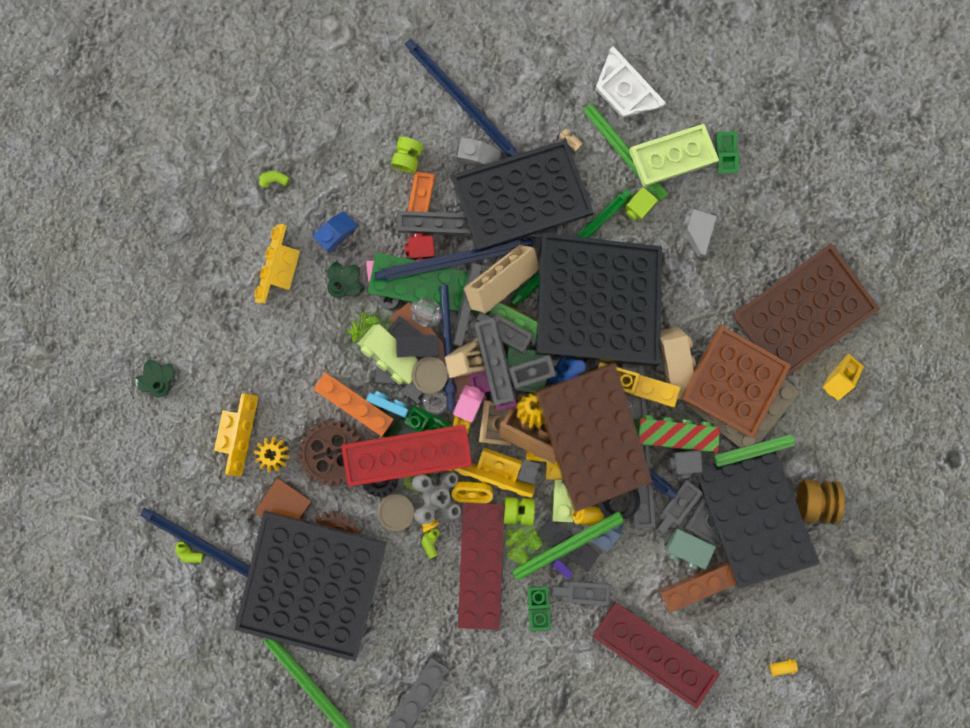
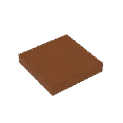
(283, 500)

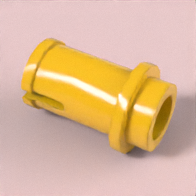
(783, 667)

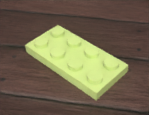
(673, 155)

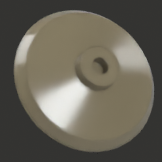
(429, 375)
(395, 512)

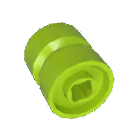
(407, 154)
(511, 511)

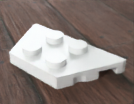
(625, 87)

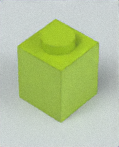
(640, 205)

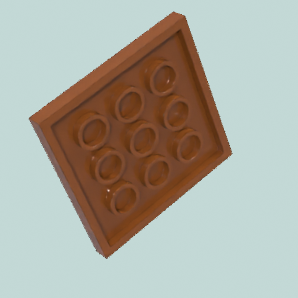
(736, 381)

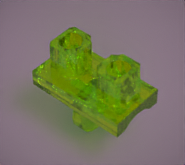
(366, 322)
(529, 538)

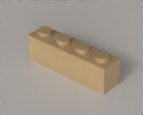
(502, 278)

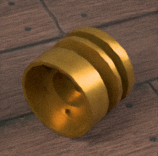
(820, 501)

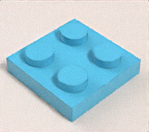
(381, 400)

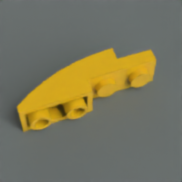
(647, 388)

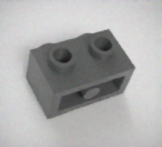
(684, 463)

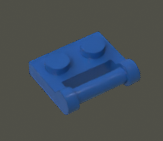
(575, 367)

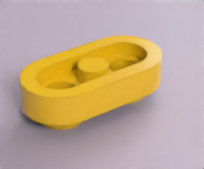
(472, 492)

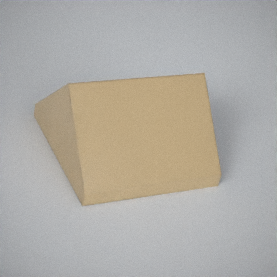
(491, 424)

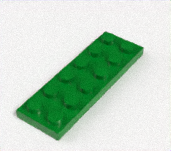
(419, 285)

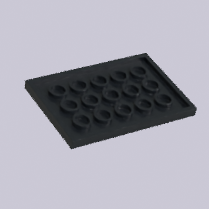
(521, 195)
(757, 519)

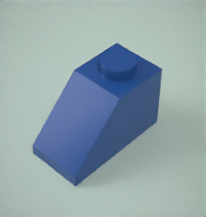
(335, 231)

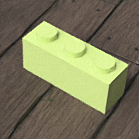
(382, 347)

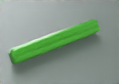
(754, 450)

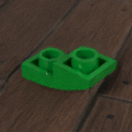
(421, 420)
(539, 609)

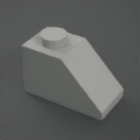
(477, 153)
(699, 230)

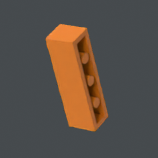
(354, 404)

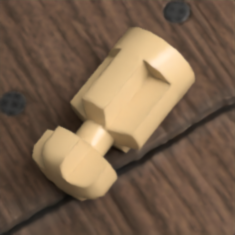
(573, 142)

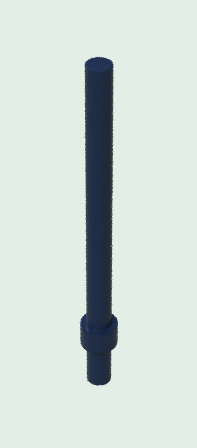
(450, 388)

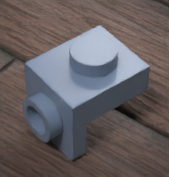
(608, 539)

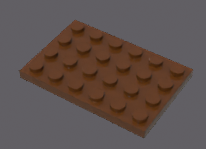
(807, 309)
(593, 437)

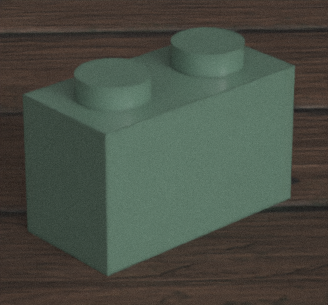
(690, 549)

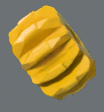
(530, 411)
(270, 462)

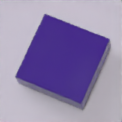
(562, 568)

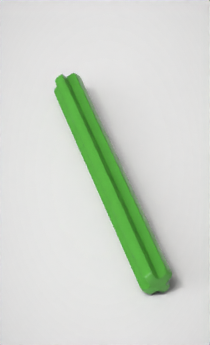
(620, 146)
(568, 545)
(307, 684)

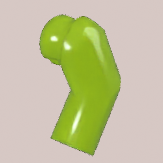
(273, 176)
(428, 542)
(187, 555)

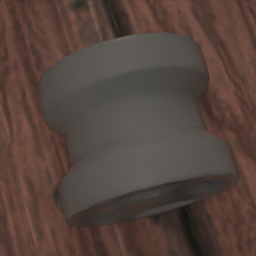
(389, 304)

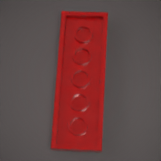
(406, 455)

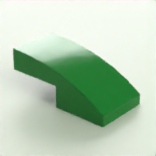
(727, 152)

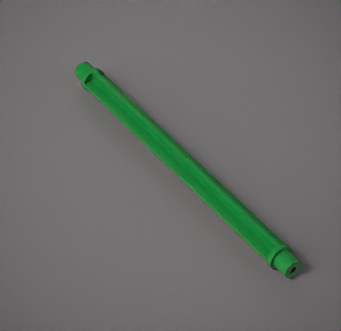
(587, 232)

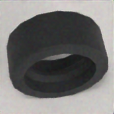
(633, 508)

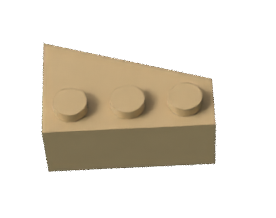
(677, 357)
(466, 359)

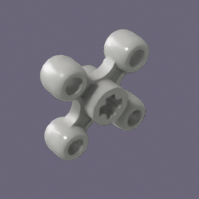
(436, 497)

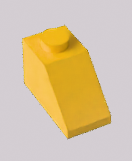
(843, 377)

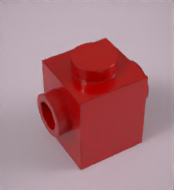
(420, 247)

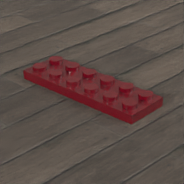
(481, 566)
(656, 655)

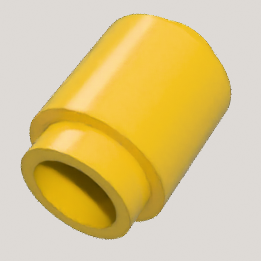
(588, 516)

